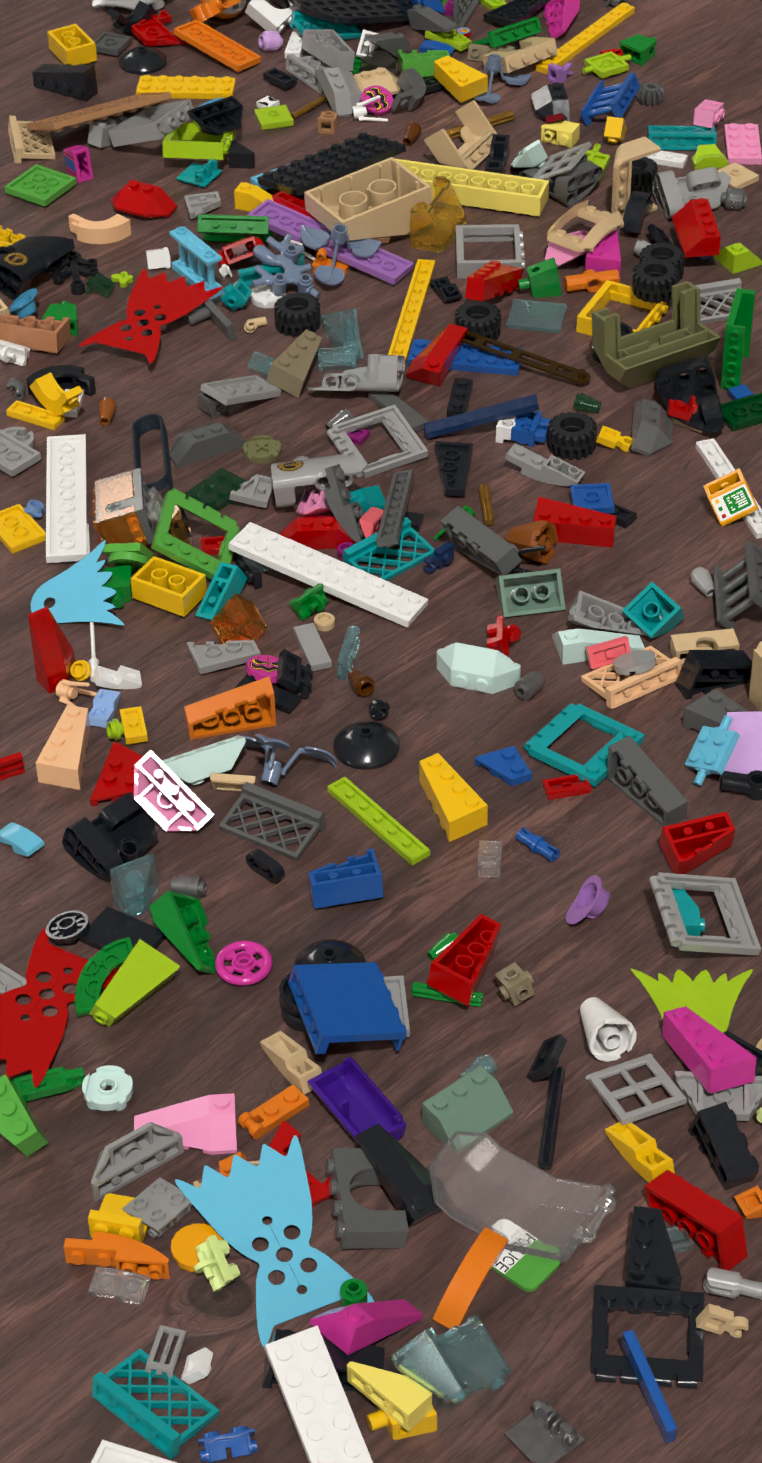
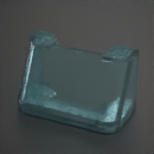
(453, 1362)

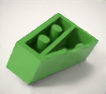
(421, 62)
(17, 1121)

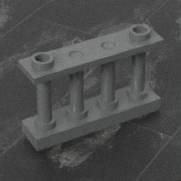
(723, 586)

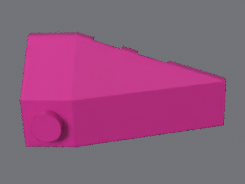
(560, 15)
(365, 1323)

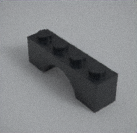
(498, 154)

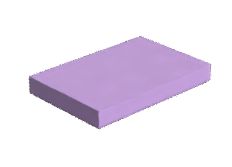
(748, 749)

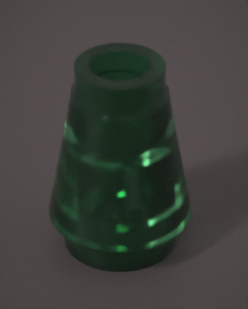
(586, 404)

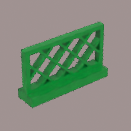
(511, 33)

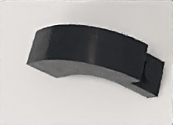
(124, 23)
(636, 210)
(67, 378)

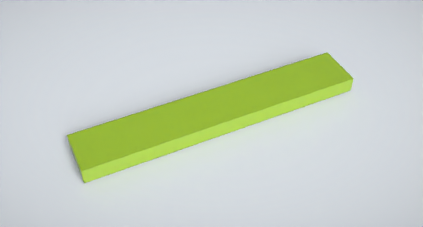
(378, 821)

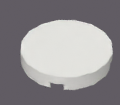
(264, 296)

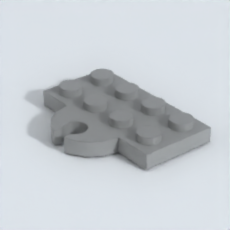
(17, 450)

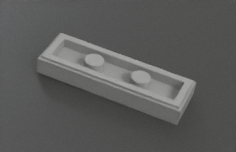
(312, 646)

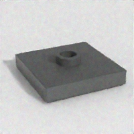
(112, 43)

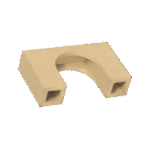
(532, 50)

